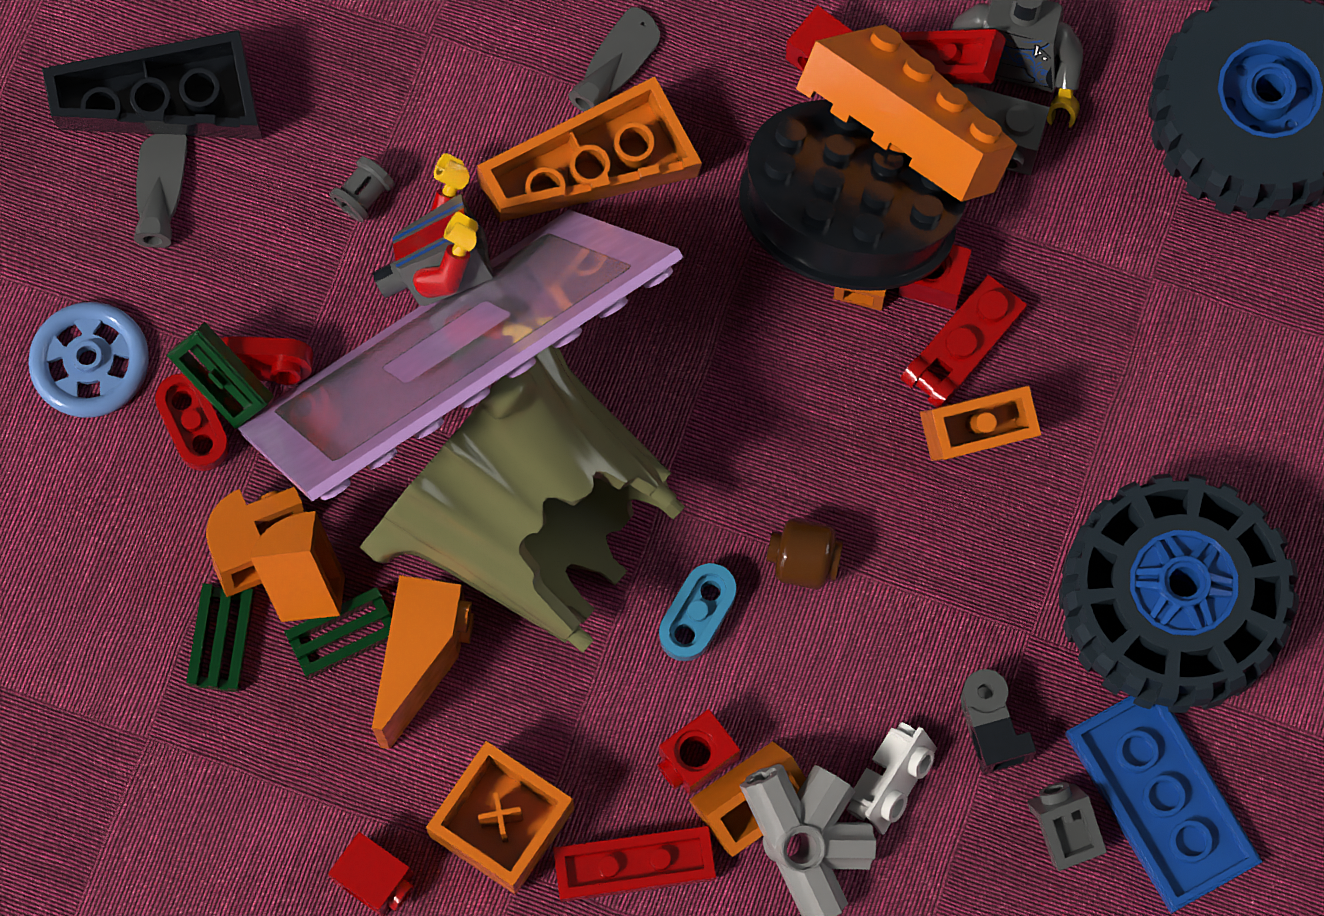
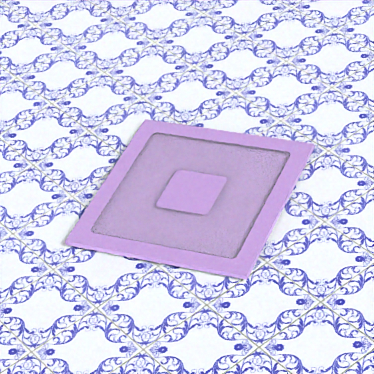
(453, 351)

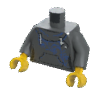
(1037, 48)

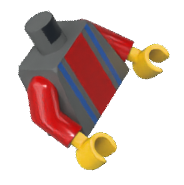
(441, 249)

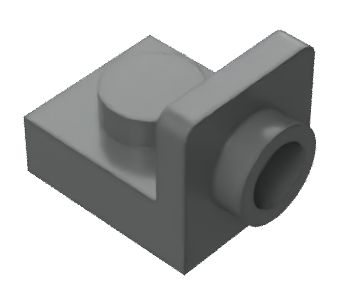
(1067, 824)

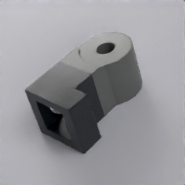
(991, 725)

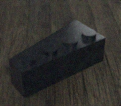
(161, 89)

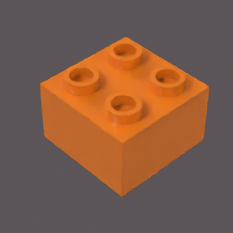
(500, 817)

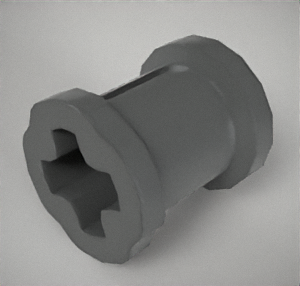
(357, 205)

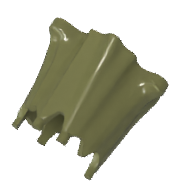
(527, 495)

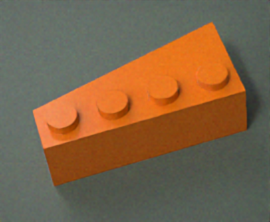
(909, 109)
(596, 155)

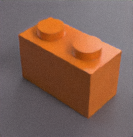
(980, 423)

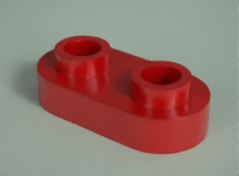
(273, 359)
(192, 424)

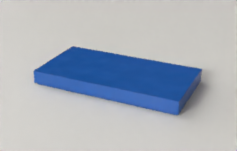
(1163, 800)

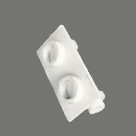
(907, 757)

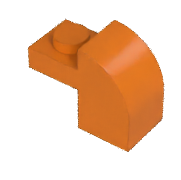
(237, 527)

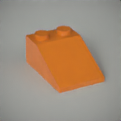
(422, 646)

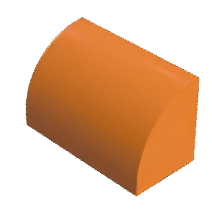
(299, 568)
(724, 804)

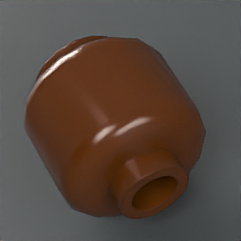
(805, 553)

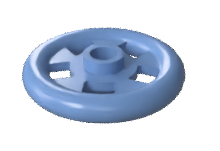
(114, 391)

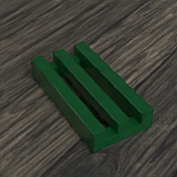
(225, 371)
(350, 651)
(213, 680)

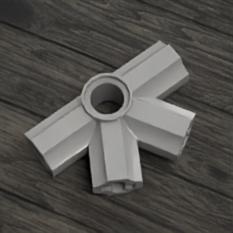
(823, 839)

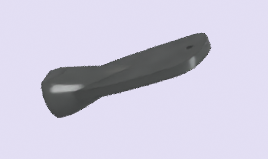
(617, 58)
(159, 187)

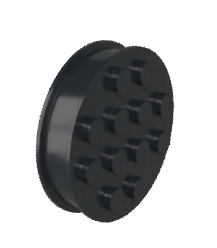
(842, 204)

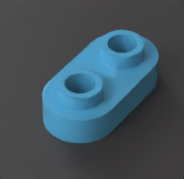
(697, 614)

